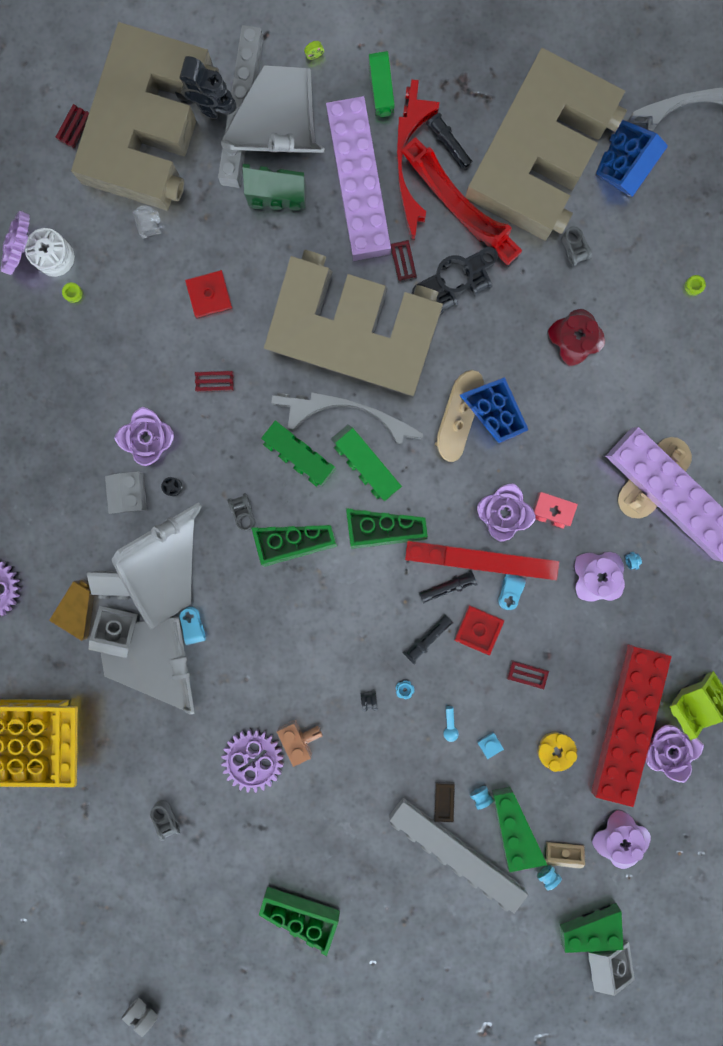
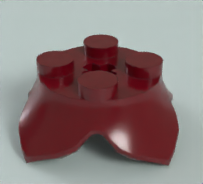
(571, 349)

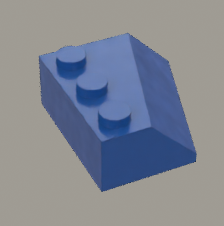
(630, 157)
(496, 409)

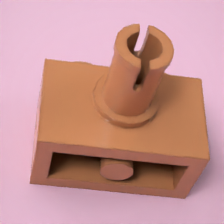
(296, 742)

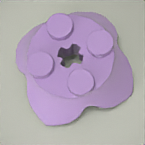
(130, 436)
(520, 515)
(587, 568)
(678, 765)
(621, 827)

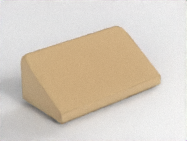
(565, 855)

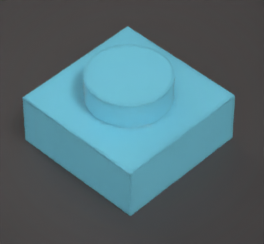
(490, 745)

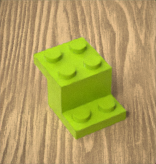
(699, 705)

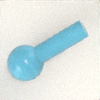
(450, 733)

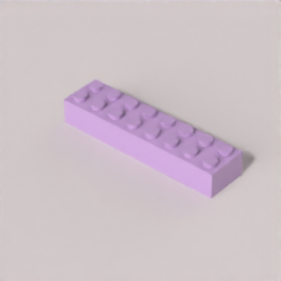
(358, 178)
(670, 489)

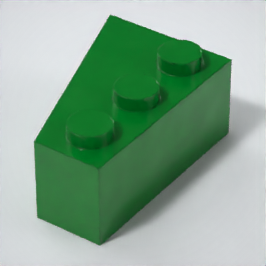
(594, 932)

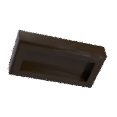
(444, 802)

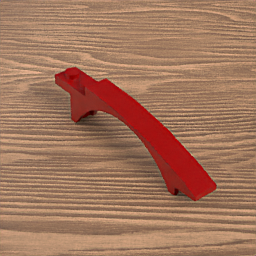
(413, 117)
(480, 225)
(481, 560)

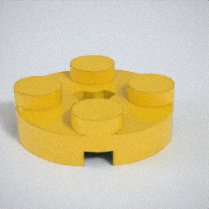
(568, 753)

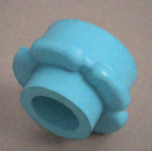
(633, 560)
(404, 694)

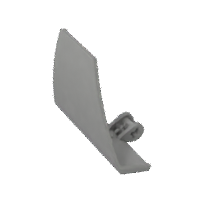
(275, 114)
(159, 567)
(154, 664)

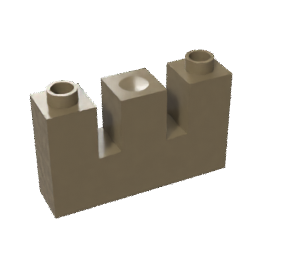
(132, 114)
(537, 142)
(349, 340)

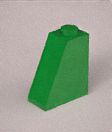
(381, 83)

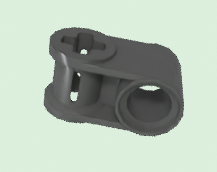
(576, 247)
(241, 511)
(166, 823)

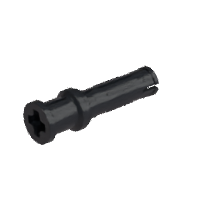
(444, 134)
(457, 584)
(421, 645)

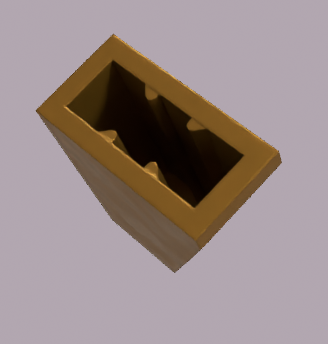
(75, 610)

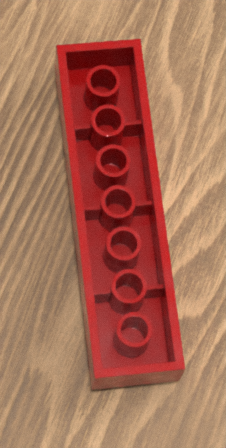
(630, 725)

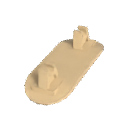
(457, 417)
(633, 500)

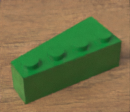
(298, 453)
(366, 462)
(378, 529)
(291, 542)
(517, 839)
(301, 917)

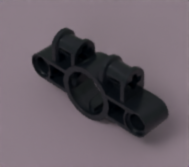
(205, 88)
(473, 266)

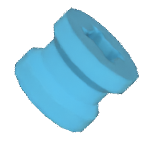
(481, 797)
(549, 877)

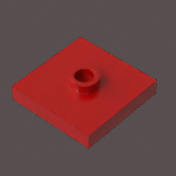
(208, 294)
(479, 630)

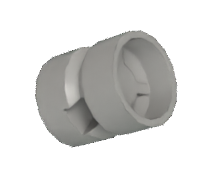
(139, 1017)

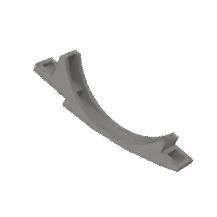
(655, 112)
(302, 408)

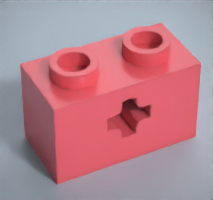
(565, 510)

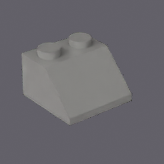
(126, 492)
(106, 584)
(112, 632)
(611, 970)

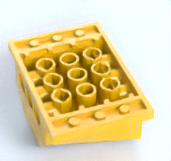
(38, 743)

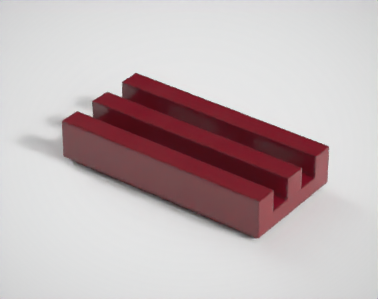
(66, 124)
(406, 277)
(198, 381)
(526, 666)

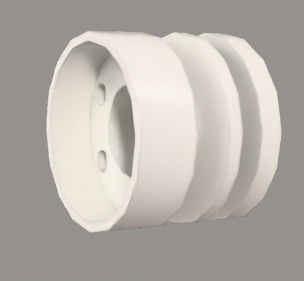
(59, 255)

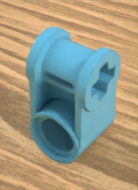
(513, 587)
(192, 629)

